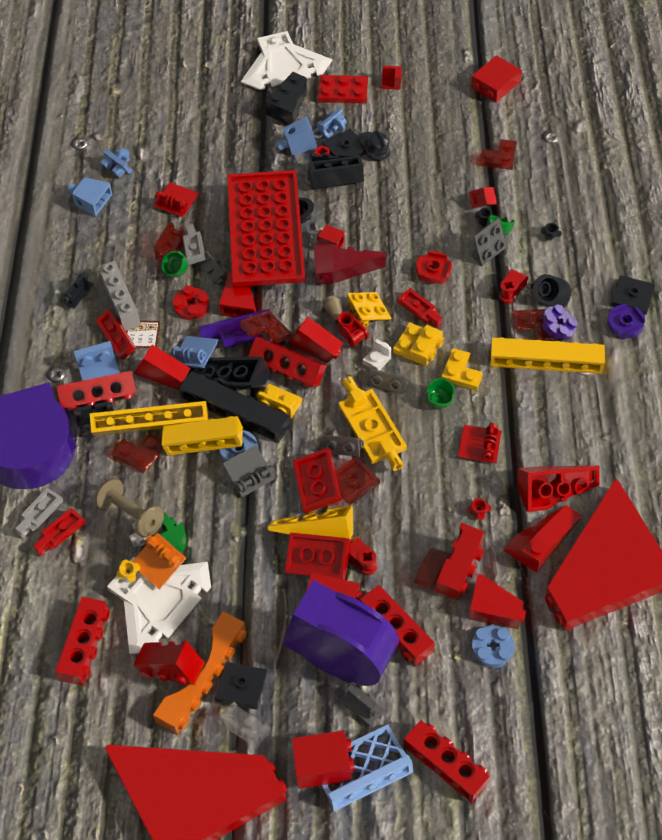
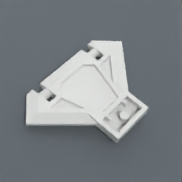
(281, 58)
(159, 609)

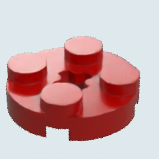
(430, 275)
(188, 295)

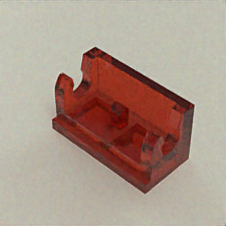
(169, 241)

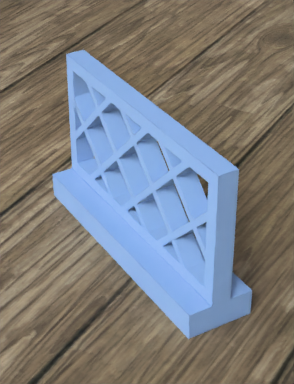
(373, 779)

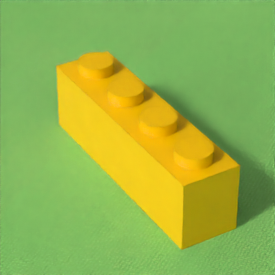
(202, 436)

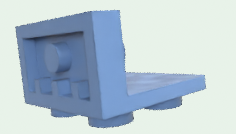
(96, 362)

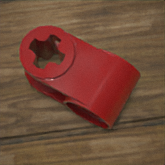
(512, 286)
(353, 330)
(362, 557)

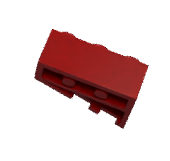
(461, 562)
(169, 662)

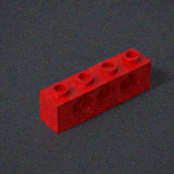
(314, 369)
(66, 391)
(87, 610)
(409, 629)
(468, 787)

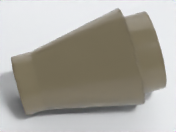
(333, 307)

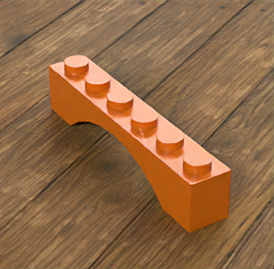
(176, 708)

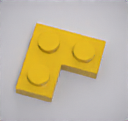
(458, 374)

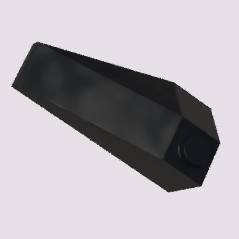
(236, 371)

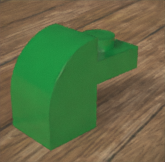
(174, 533)

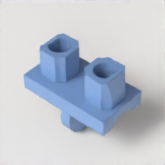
(334, 122)
(119, 161)

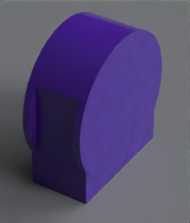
(33, 438)
(341, 636)

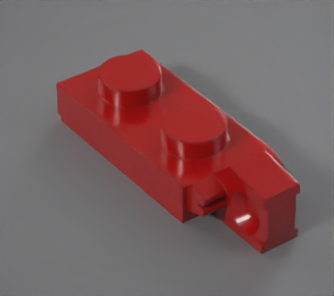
(420, 307)
(58, 531)

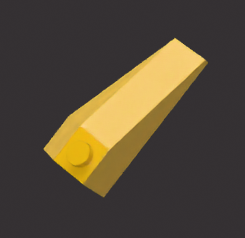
(333, 523)

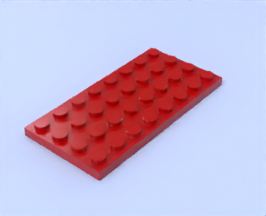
(265, 228)

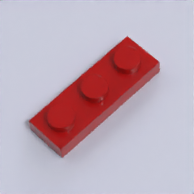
(116, 334)

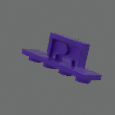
(228, 330)

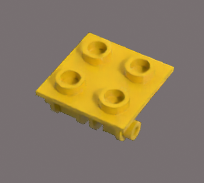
(367, 307)

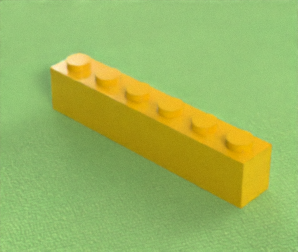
(547, 355)
(146, 418)

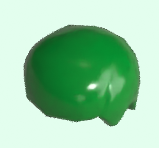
(505, 224)
(174, 264)
(440, 393)

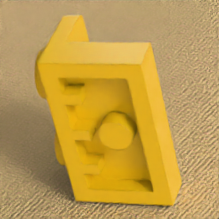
(280, 399)

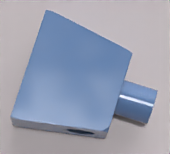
(298, 137)
(90, 195)

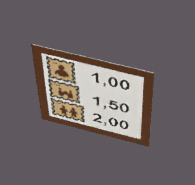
(146, 334)

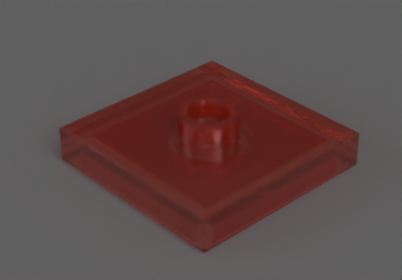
(355, 480)

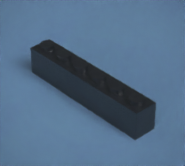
(229, 402)

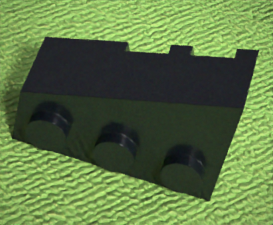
(287, 99)
(334, 170)

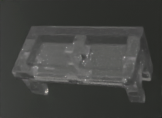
(245, 725)

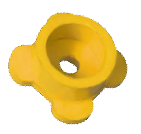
(125, 565)

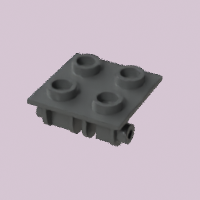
(489, 242)
(249, 471)

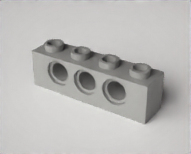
(119, 295)

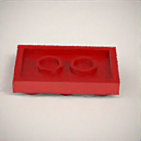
(343, 89)
(317, 480)
(317, 555)

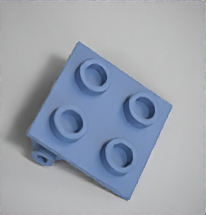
(194, 351)

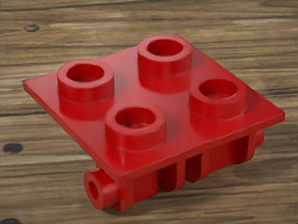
(175, 199)
(480, 443)

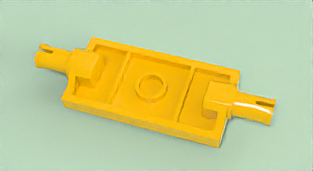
(372, 424)

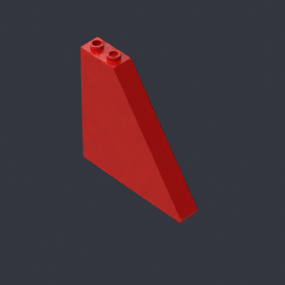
(608, 565)
(196, 791)

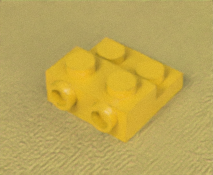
(419, 343)

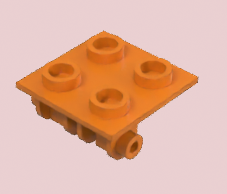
(158, 560)

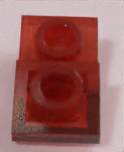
(431, 568)

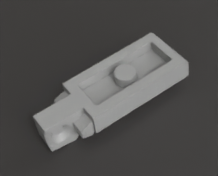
(194, 246)
(38, 512)

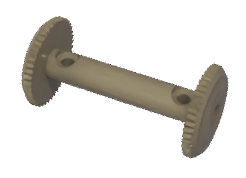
(147, 520)

